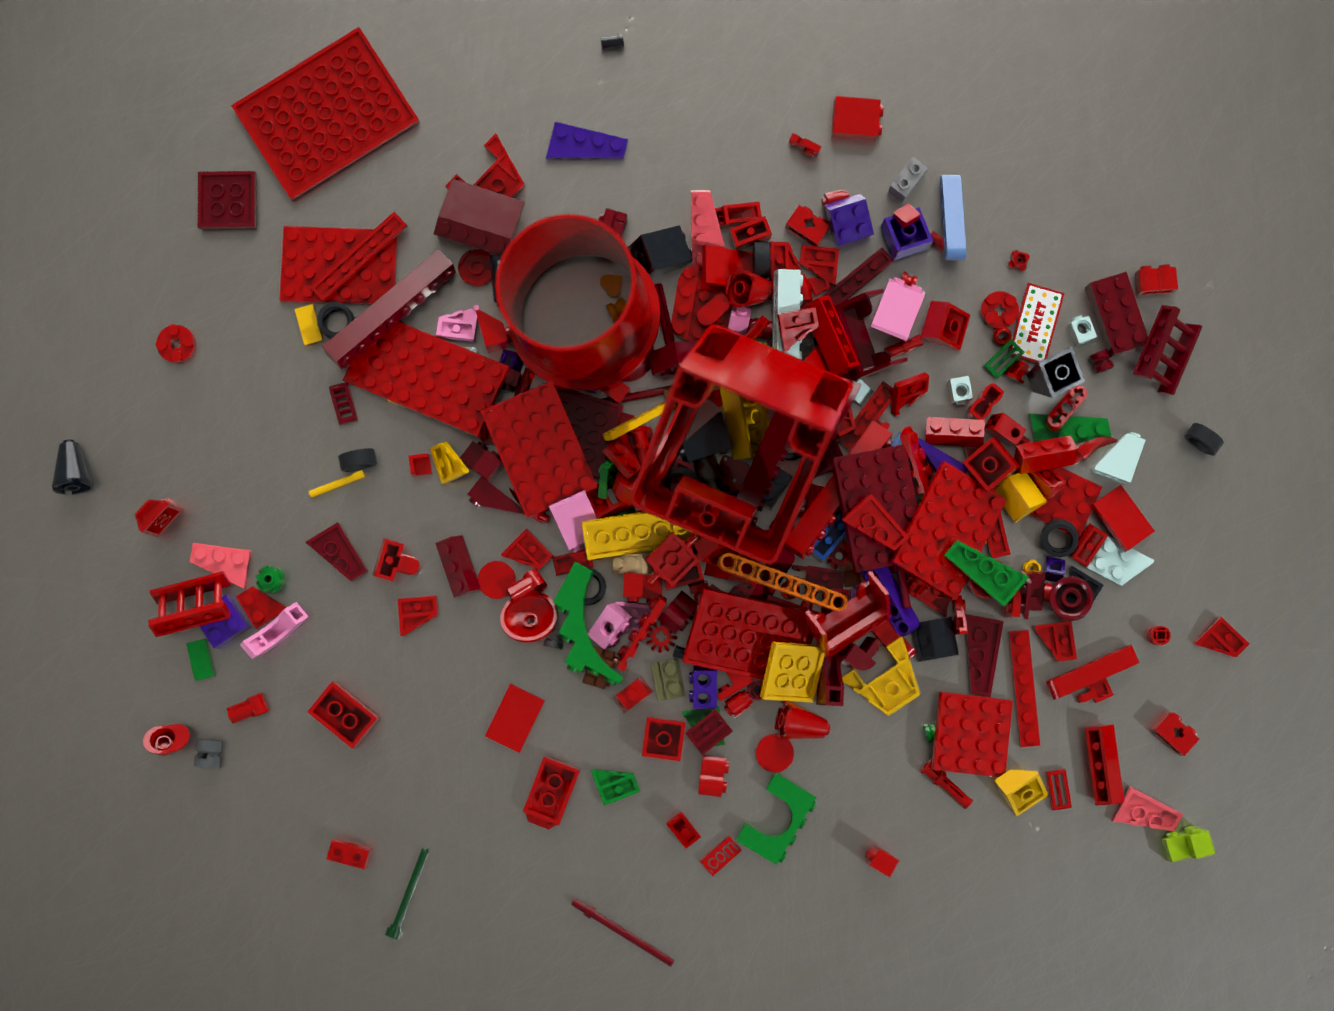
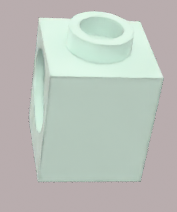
(1077, 337)
(961, 382)

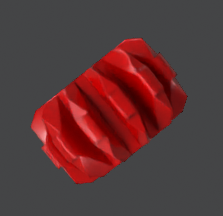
(656, 641)

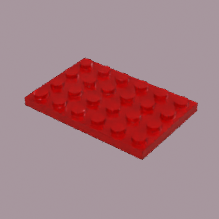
(315, 250)
(538, 448)
(950, 511)
(738, 632)

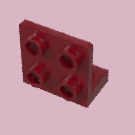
(1032, 593)

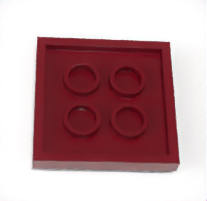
(226, 199)

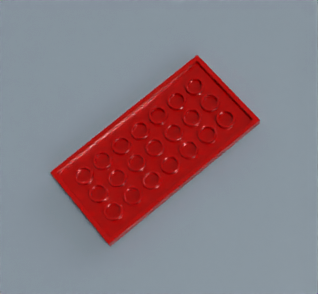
(429, 377)

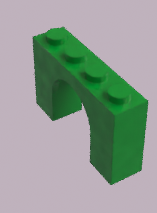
(774, 846)

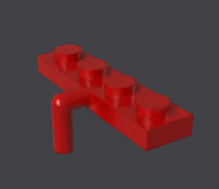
(870, 412)

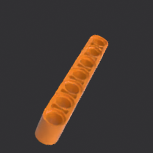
(792, 582)

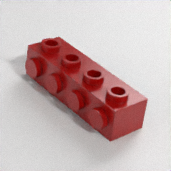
(832, 337)
(1104, 764)

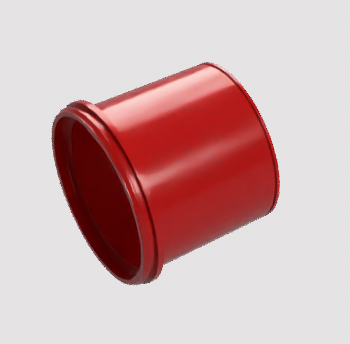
(610, 355)

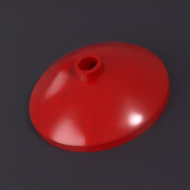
(532, 609)

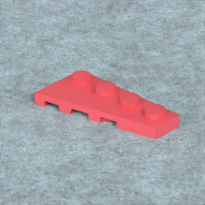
(704, 224)

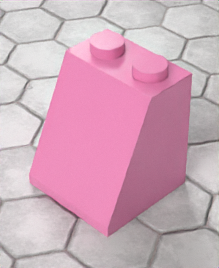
(898, 308)
(569, 515)

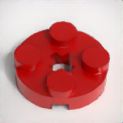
(996, 299)
(172, 333)

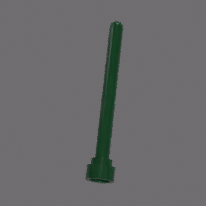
(394, 930)

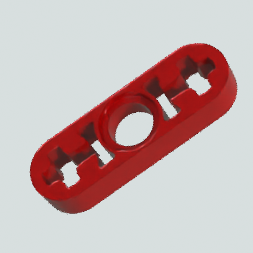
(1067, 399)

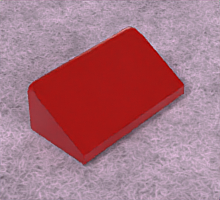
(1047, 481)
(1089, 544)

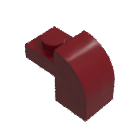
(860, 657)

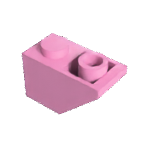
(740, 319)

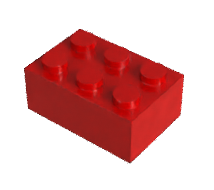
(343, 714)

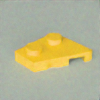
(447, 463)

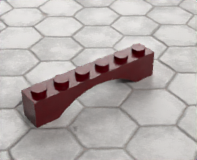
(830, 684)

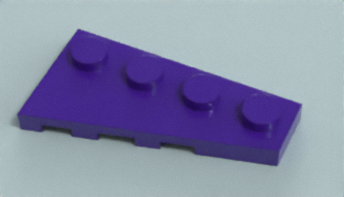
(577, 142)

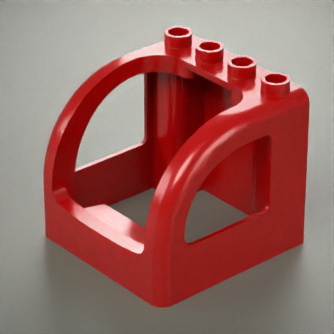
(765, 377)

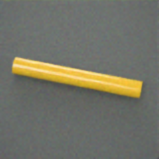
(337, 483)

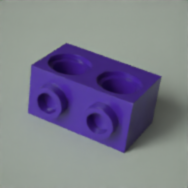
(708, 686)

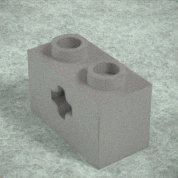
(908, 179)

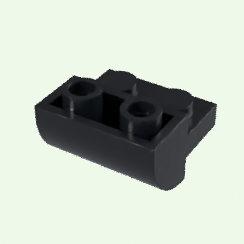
(935, 639)

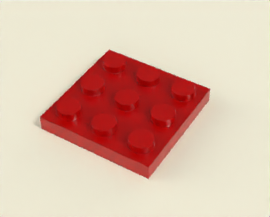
(1070, 502)

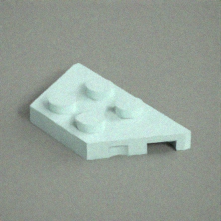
(1116, 564)

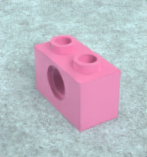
(601, 630)

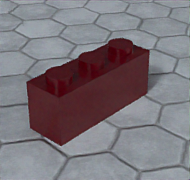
(458, 566)

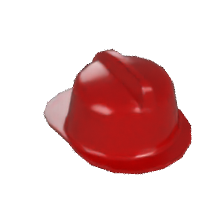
(166, 739)

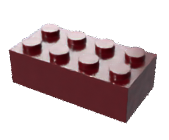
(1117, 314)

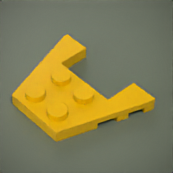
(891, 688)

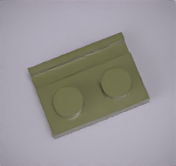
(668, 679)

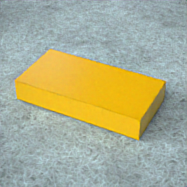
(308, 325)

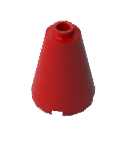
(748, 289)
(799, 723)

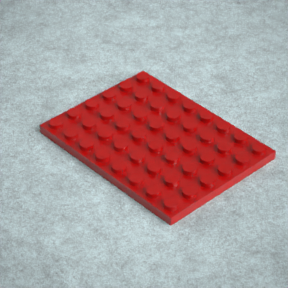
(325, 113)

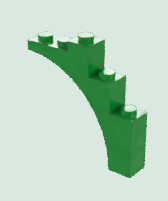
(571, 599)

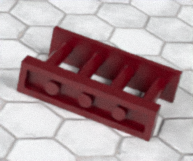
(1155, 345)

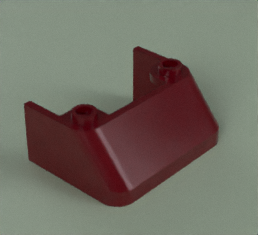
(851, 315)
(759, 591)

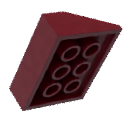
(479, 217)

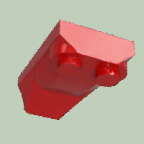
(156, 516)
(550, 792)

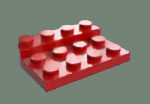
(689, 299)

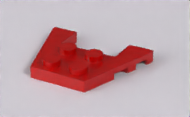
(502, 175)

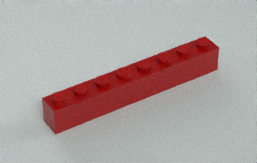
(827, 505)

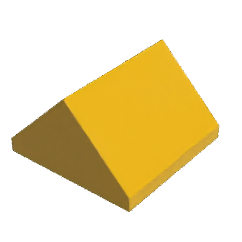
(1020, 495)

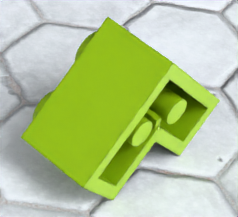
(1191, 843)

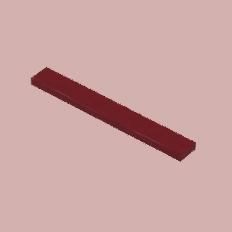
(857, 278)

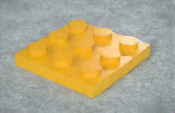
(792, 672)

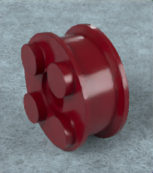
(1068, 611)

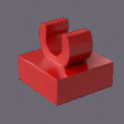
(1016, 371)
(697, 588)

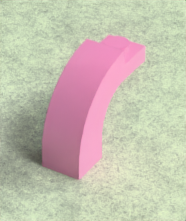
(275, 632)

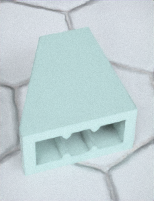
(1121, 459)

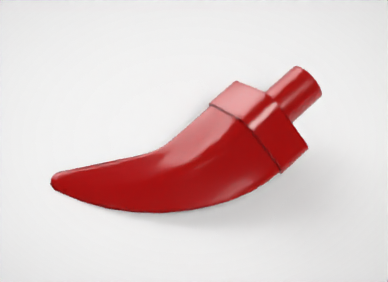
(1087, 449)
(539, 516)

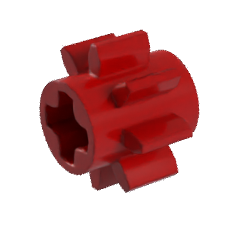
(915, 586)

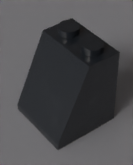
(661, 251)
(1056, 373)
(707, 441)

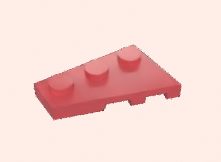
(218, 559)
(1146, 811)

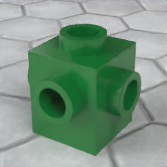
(276, 582)

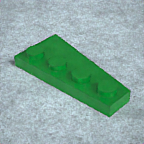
(1079, 428)
(992, 576)

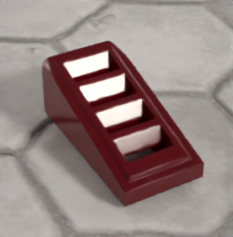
(338, 387)

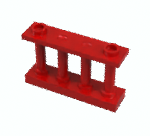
(193, 617)

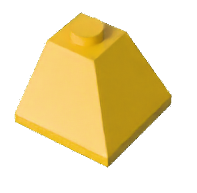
(1021, 789)

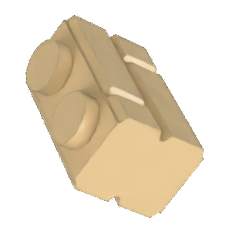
(631, 564)

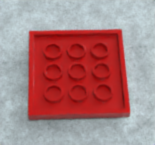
(971, 734)

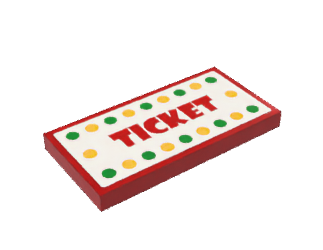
(1036, 322)

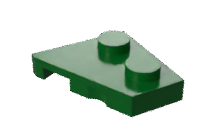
(614, 785)

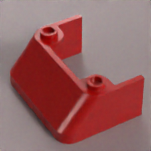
(862, 615)

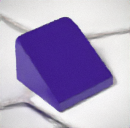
(512, 359)
(1054, 569)

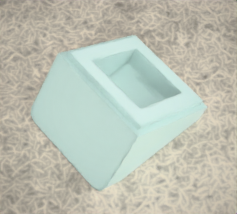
(864, 393)

